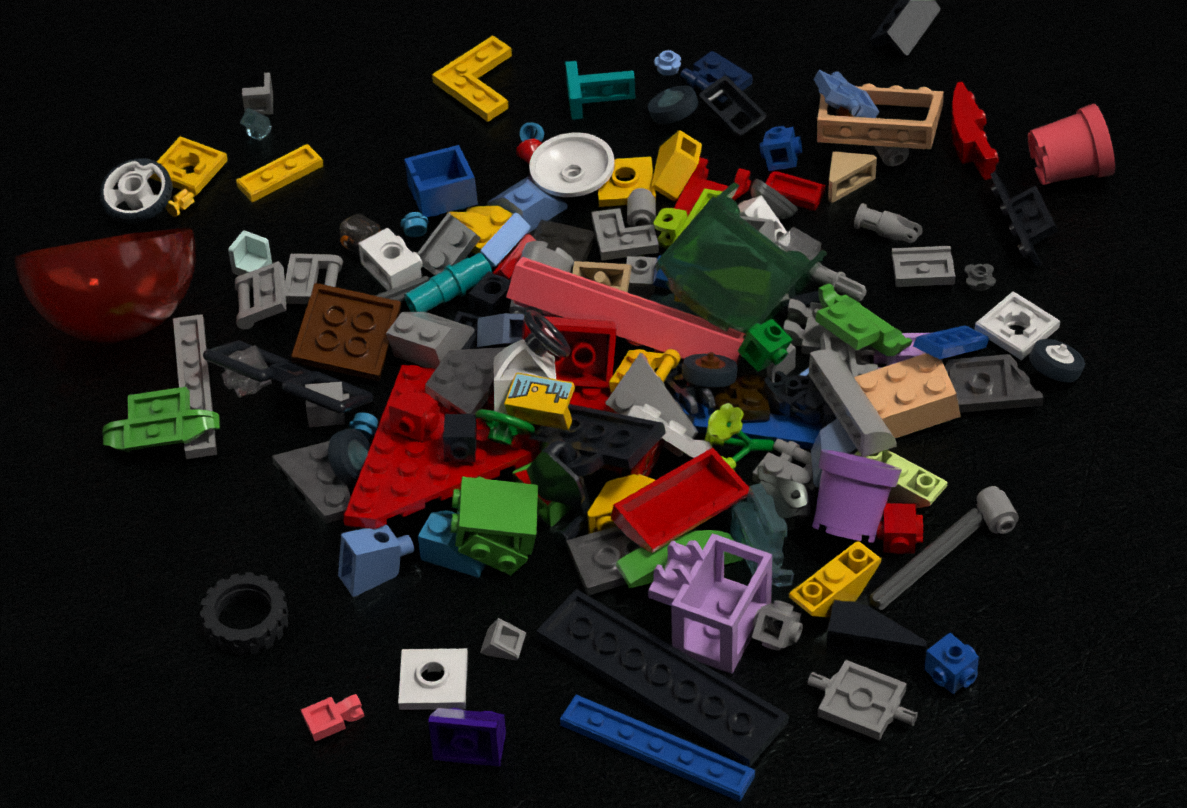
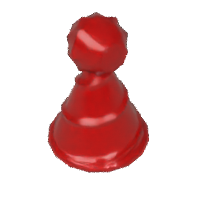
(527, 148)

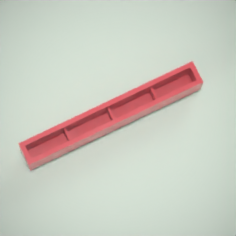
(635, 317)

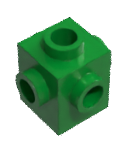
(765, 345)

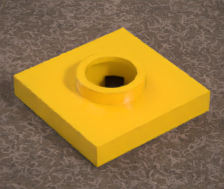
(190, 153)
(617, 192)

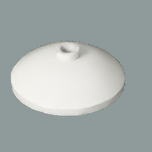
(572, 164)

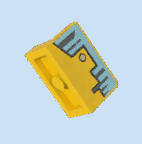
(540, 400)

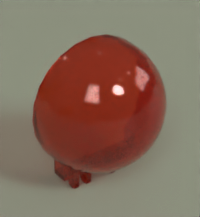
(110, 285)

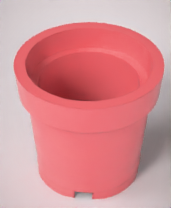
(1073, 147)

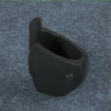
(792, 500)

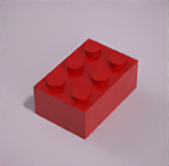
(591, 351)

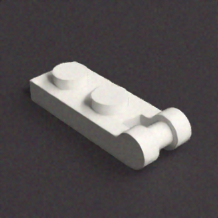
(675, 432)

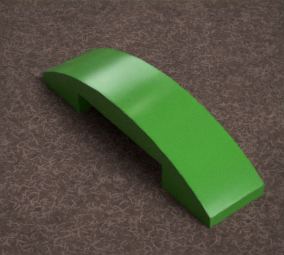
(639, 565)

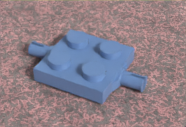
(843, 94)

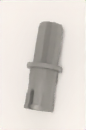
(840, 283)

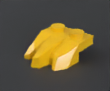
(483, 221)

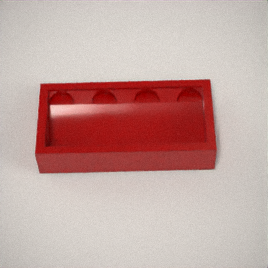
(679, 501)

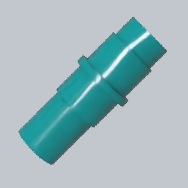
(448, 284)

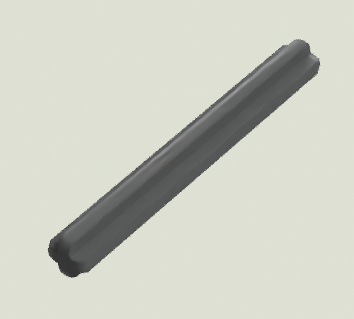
(926, 559)

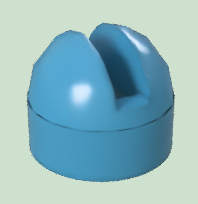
(528, 131)

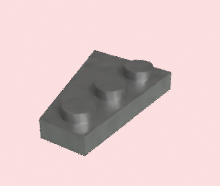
(314, 477)

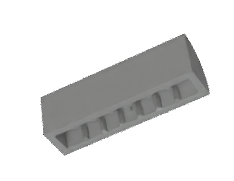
(849, 403)

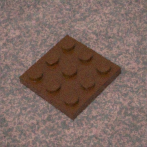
(345, 332)

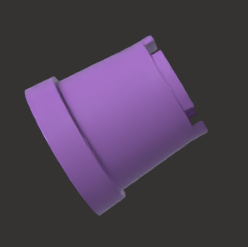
(852, 494)

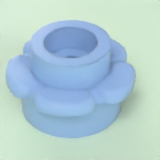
(668, 63)

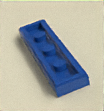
(951, 342)

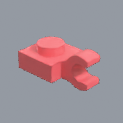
(328, 718)

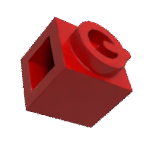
(414, 415)
(900, 528)

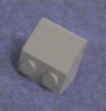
(426, 338)

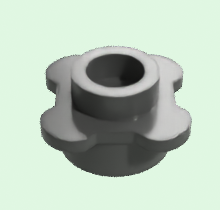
(979, 276)

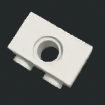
(389, 259)

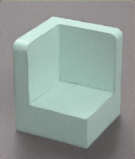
(249, 253)

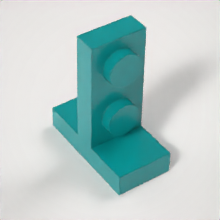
(597, 87)

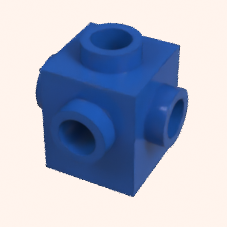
(780, 148)
(952, 663)

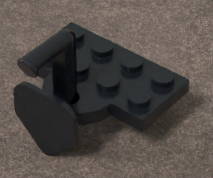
(591, 442)

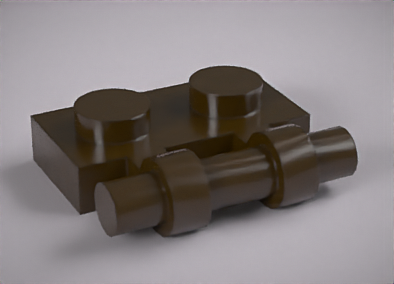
(747, 395)

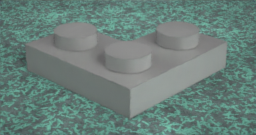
(619, 242)

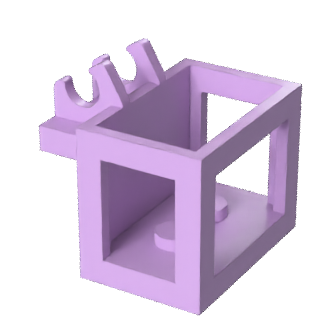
(708, 611)

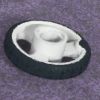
(135, 190)

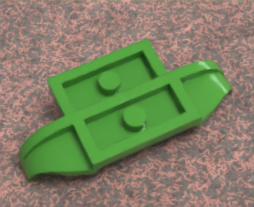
(857, 324)
(159, 420)

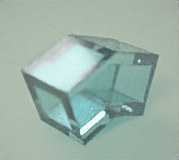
(256, 124)

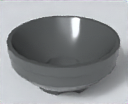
(779, 204)

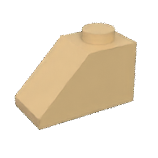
(605, 273)

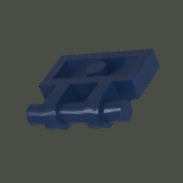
(711, 69)

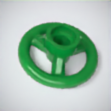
(503, 426)

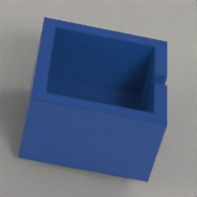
(441, 181)

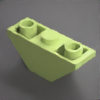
(914, 483)

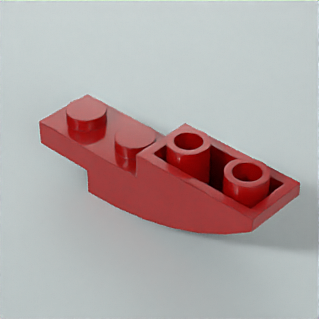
(968, 133)

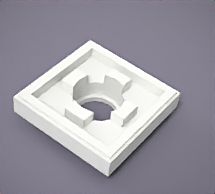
(1017, 311)
(445, 693)

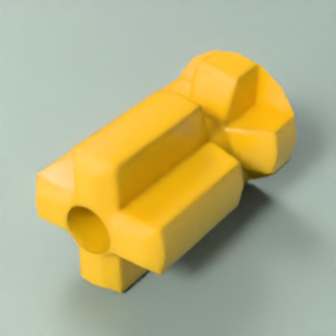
(181, 200)

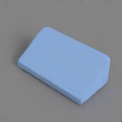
(505, 239)

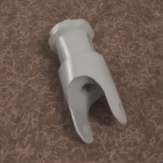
(887, 224)

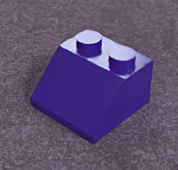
(467, 736)

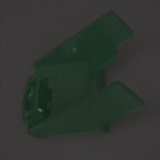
(731, 269)

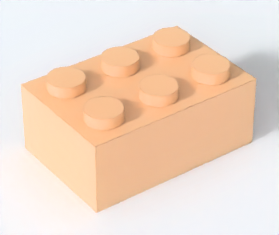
(911, 394)

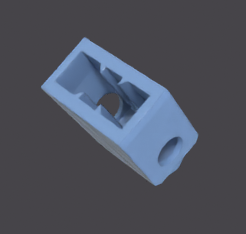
(371, 557)

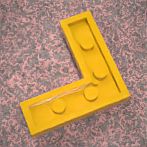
(461, 76)

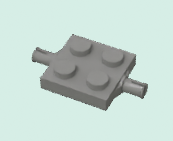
(862, 699)

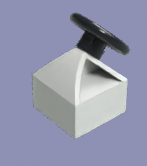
(528, 356)

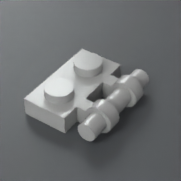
(783, 465)

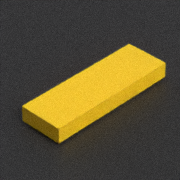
(279, 173)

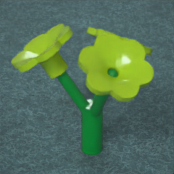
(727, 422)

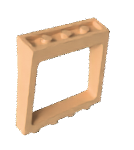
(884, 131)

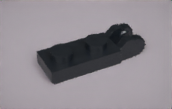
(686, 392)

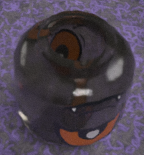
(356, 230)

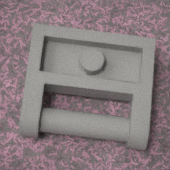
(303, 273)
(268, 294)

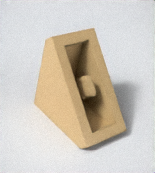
(849, 173)

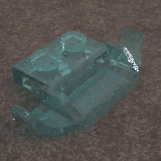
(759, 526)

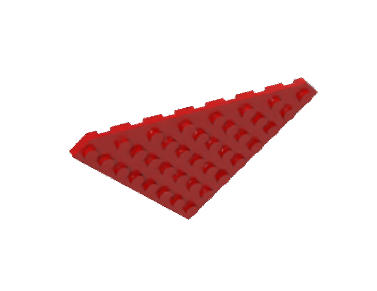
(407, 473)

